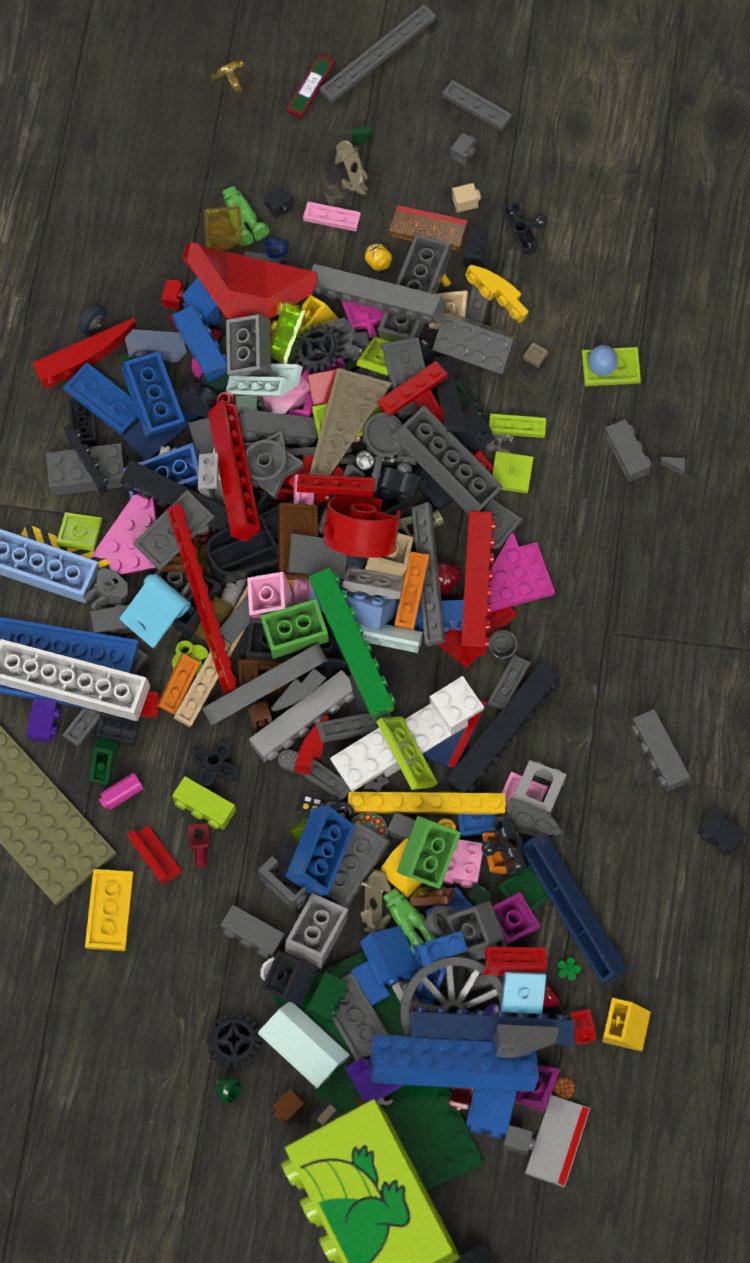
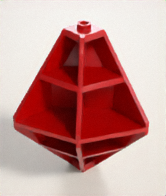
(246, 284)

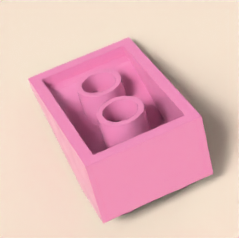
(290, 401)

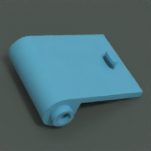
(155, 608)

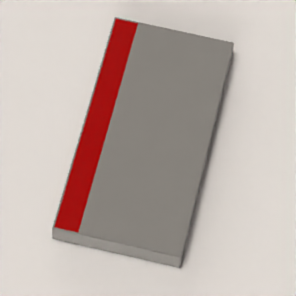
(557, 1141)

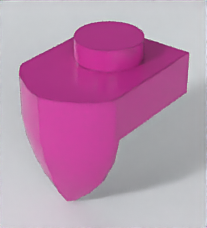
(307, 410)

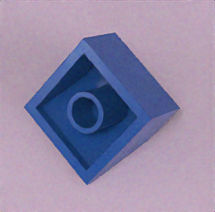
(201, 300)

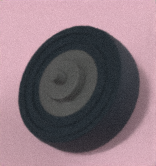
(92, 319)

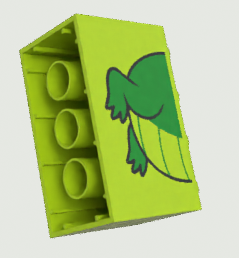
(367, 1193)

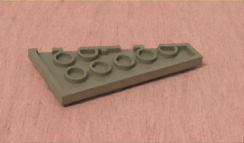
(348, 409)

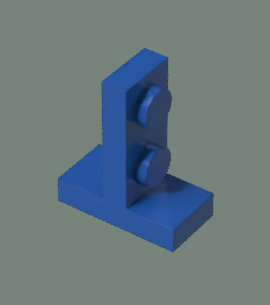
(439, 948)

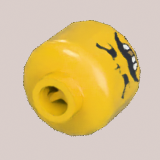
(378, 257)

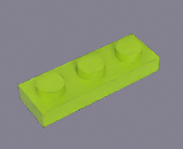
(517, 425)

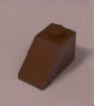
(259, 715)

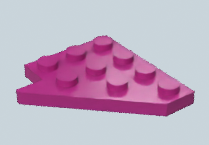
(518, 576)

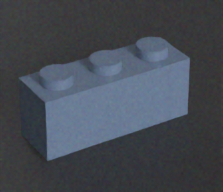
(145, 342)

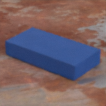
(368, 983)

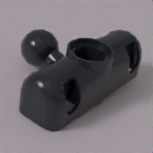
(525, 237)
(503, 836)

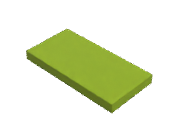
(407, 752)

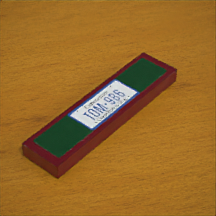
(310, 86)

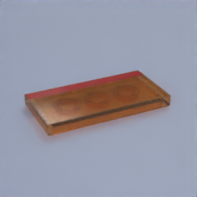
(410, 221)

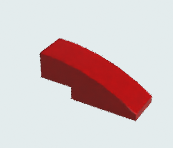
(310, 749)

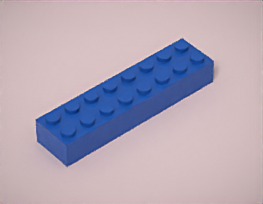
(449, 1064)

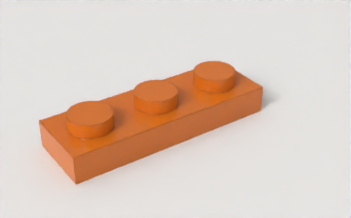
(178, 684)

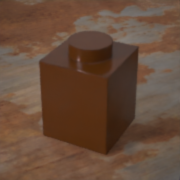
(287, 1107)

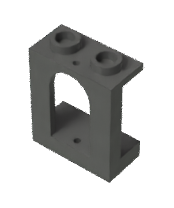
(267, 877)

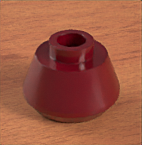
(551, 996)

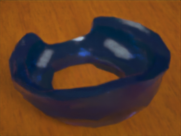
(275, 243)

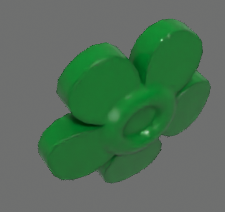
(568, 969)

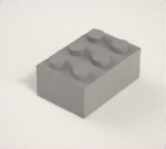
(316, 930)

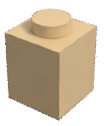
(465, 197)

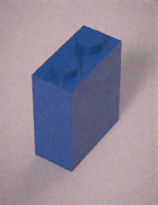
(390, 956)
(491, 1111)

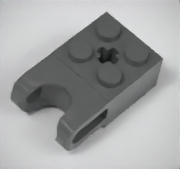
(479, 930)

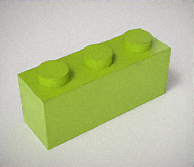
(203, 803)

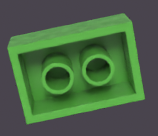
(294, 628)
(428, 852)

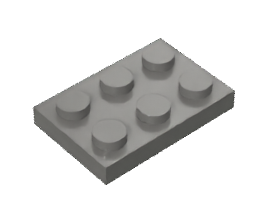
(373, 583)

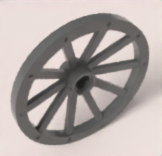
(448, 963)

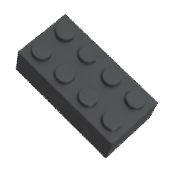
(475, 342)
(70, 476)

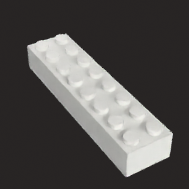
(72, 680)

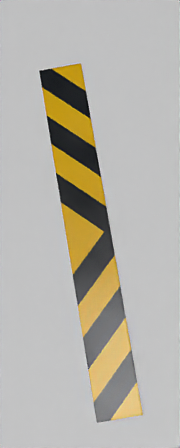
(49, 539)

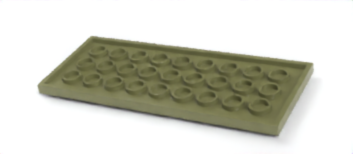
(44, 828)

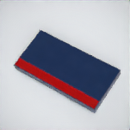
(451, 749)

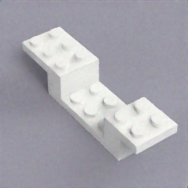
(431, 725)

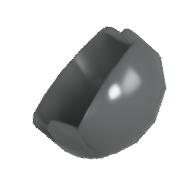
(503, 644)

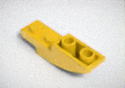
(493, 286)

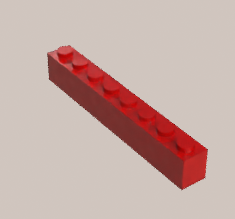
(234, 471)
(476, 584)

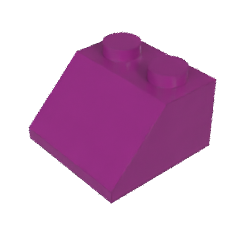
(515, 919)

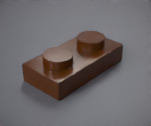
(432, 897)

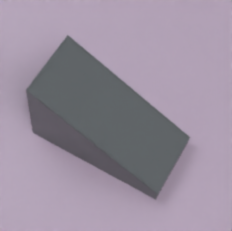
(674, 464)

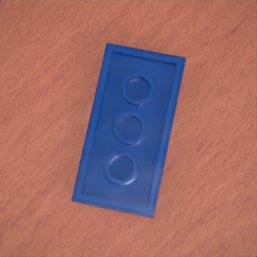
(102, 398)

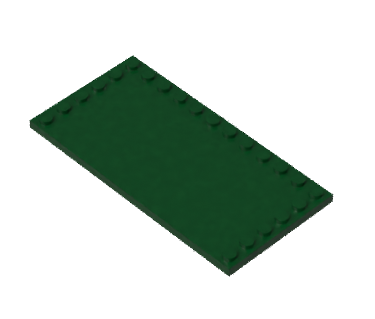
(420, 1114)

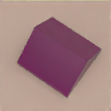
(540, 1097)

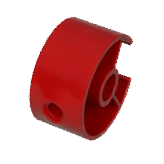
(359, 527)

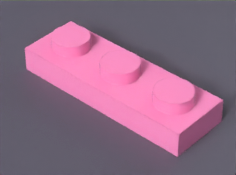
(332, 216)

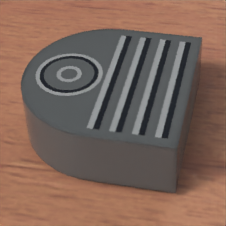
(287, 760)

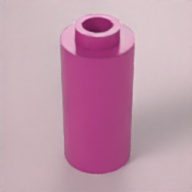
(120, 792)

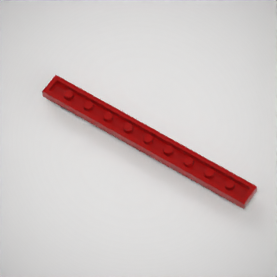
(200, 593)

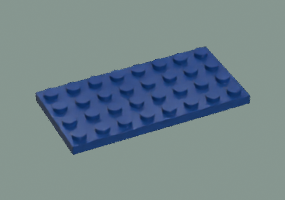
(86, 646)

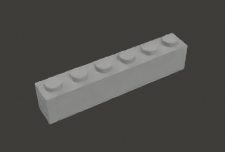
(302, 717)

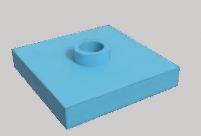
(523, 992)

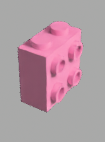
(464, 864)

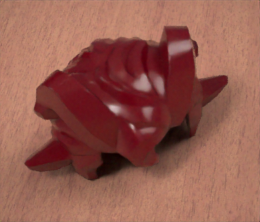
(448, 576)

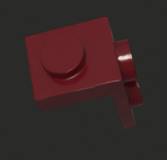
(461, 1098)

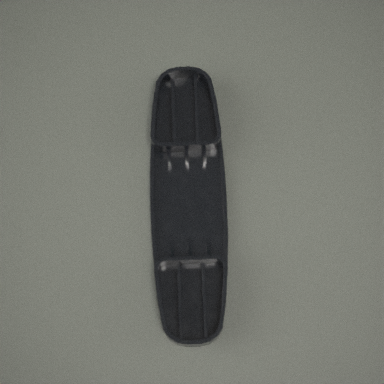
(238, 559)

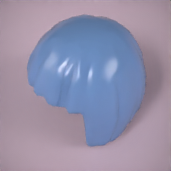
(602, 360)

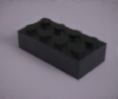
(83, 421)
(432, 490)

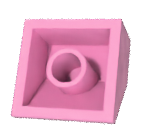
(268, 594)

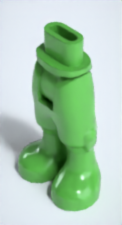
(260, 230)
(407, 917)

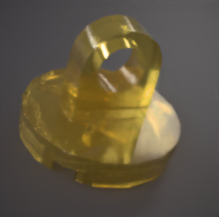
(228, 71)

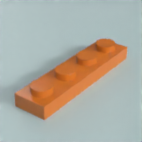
(412, 590)

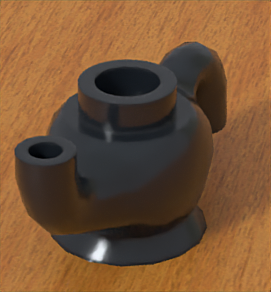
(337, 805)

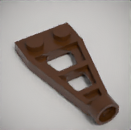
(250, 670)

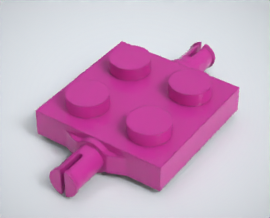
(362, 317)

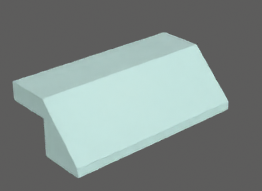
(278, 383)
(393, 637)
(303, 1044)

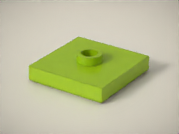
(513, 471)
(79, 531)

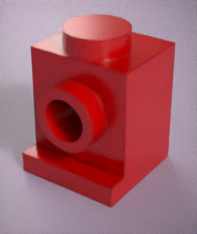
(173, 294)

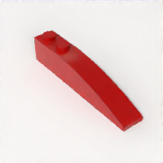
(69, 361)

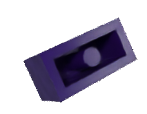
(43, 720)

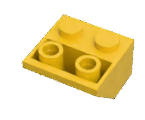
(315, 313)
(626, 1025)

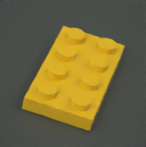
(109, 910)

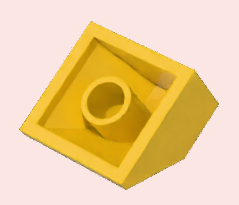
(404, 884)

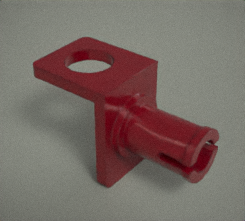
(199, 846)

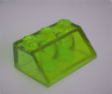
(285, 330)

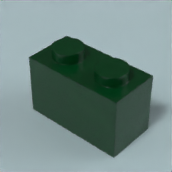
(328, 996)

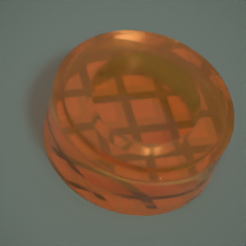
(564, 1088)

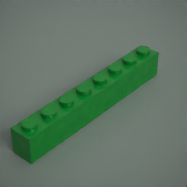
(351, 643)

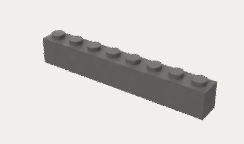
(379, 294)

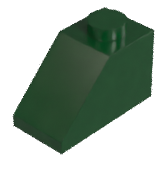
(103, 760)

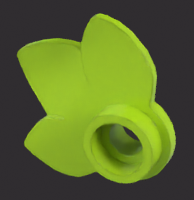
(196, 652)

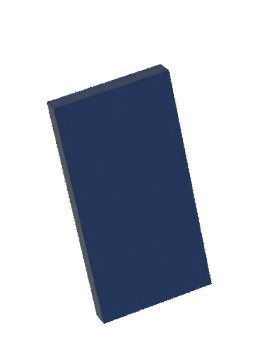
(150, 446)

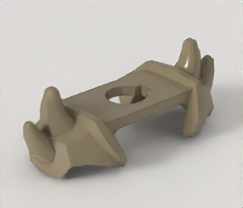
(349, 155)
(374, 887)

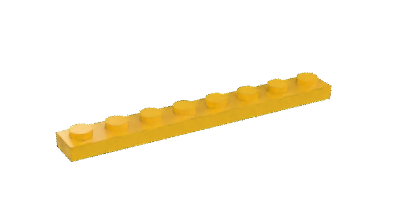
(428, 803)

